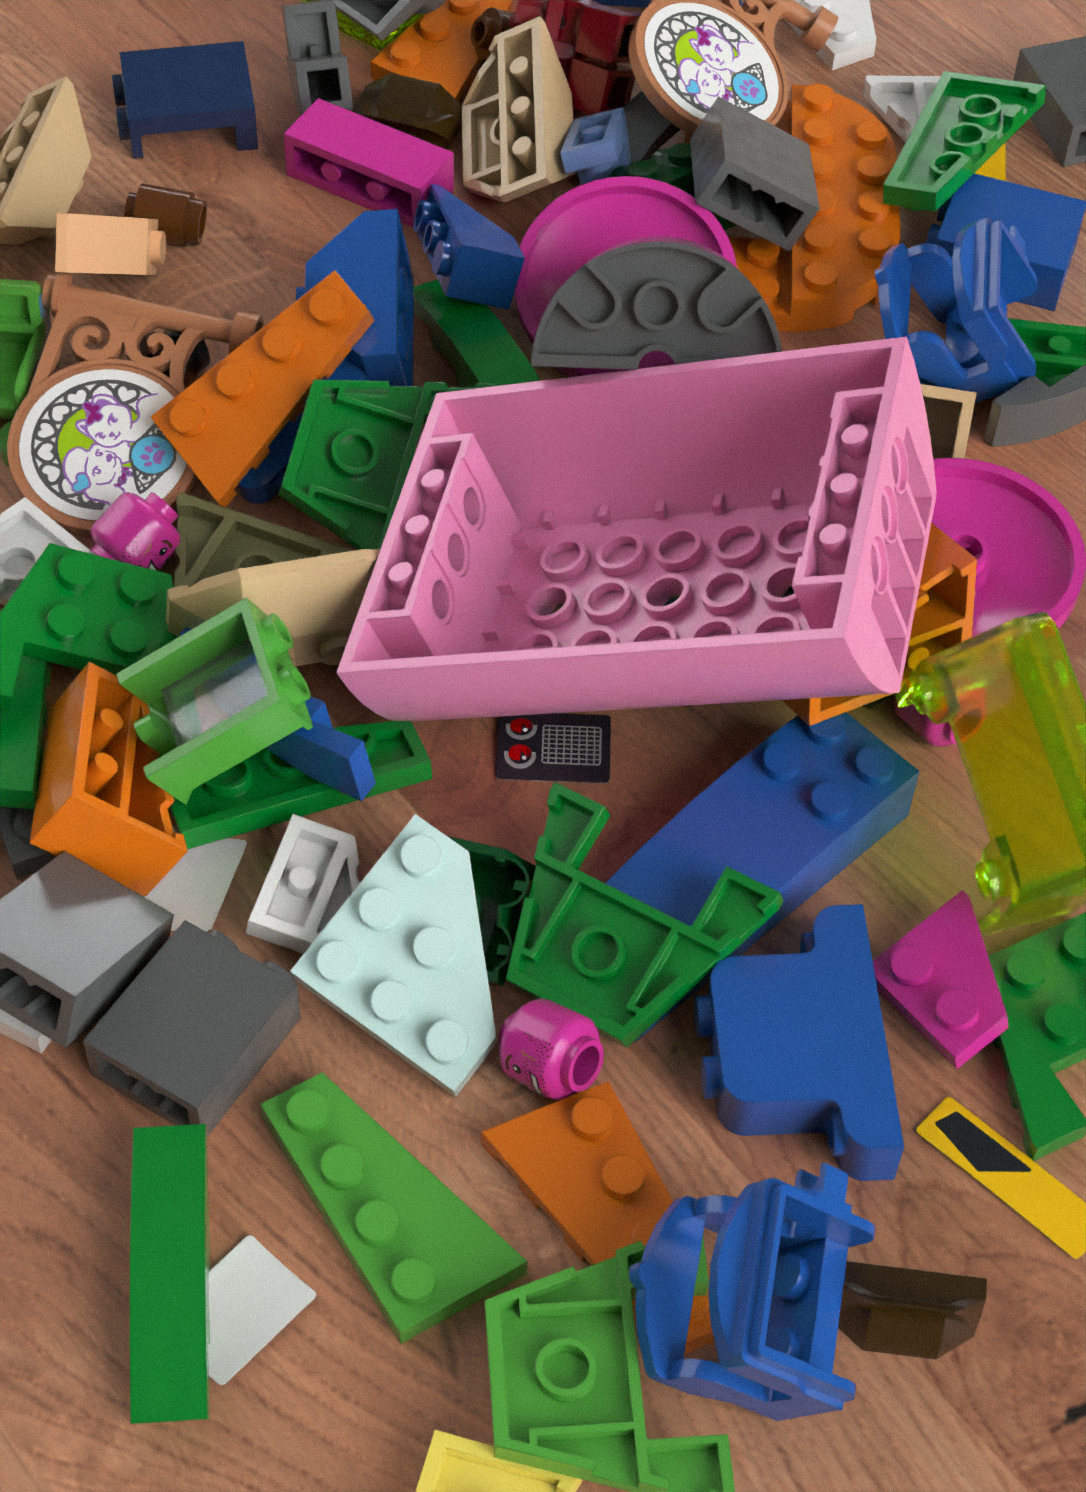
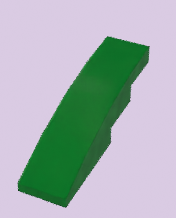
(471, 339)
(169, 1275)

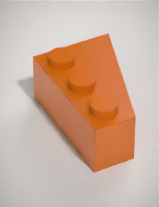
(940, 620)
(96, 790)

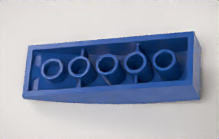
(779, 815)

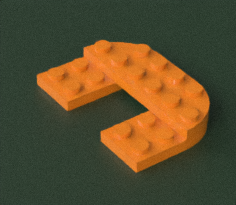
(843, 245)

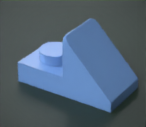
(597, 145)

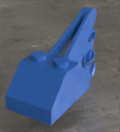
(378, 269)

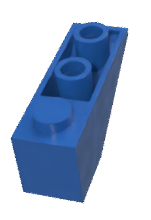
(467, 250)

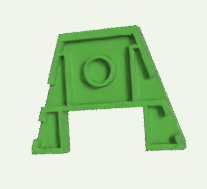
(572, 1384)

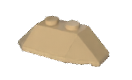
(516, 116)
(41, 163)
(310, 595)

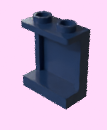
(185, 92)

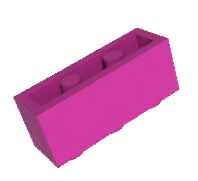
(365, 160)

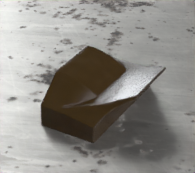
(412, 107)
(909, 1309)

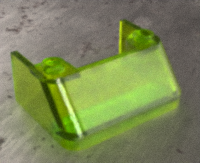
(1025, 756)

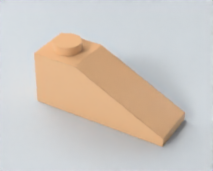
(108, 244)

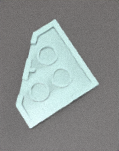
(411, 958)

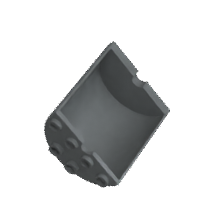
(650, 299)

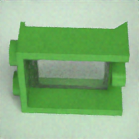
(217, 697)

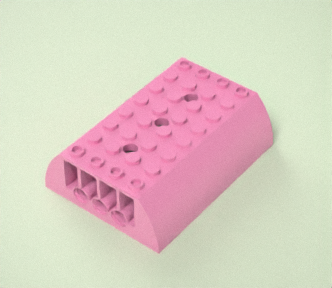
(643, 490)

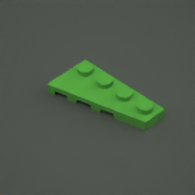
(393, 1218)

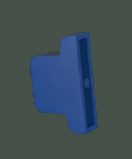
(805, 1046)

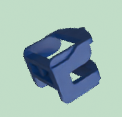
(971, 299)
(769, 1294)

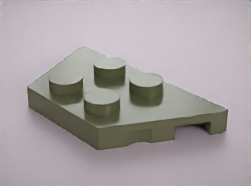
(226, 540)

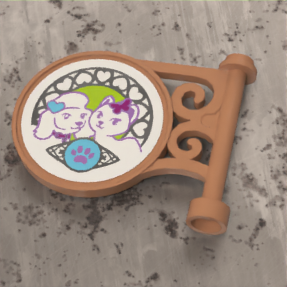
(709, 49)
(90, 425)

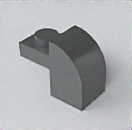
(315, 55)

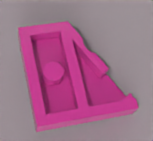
(945, 982)

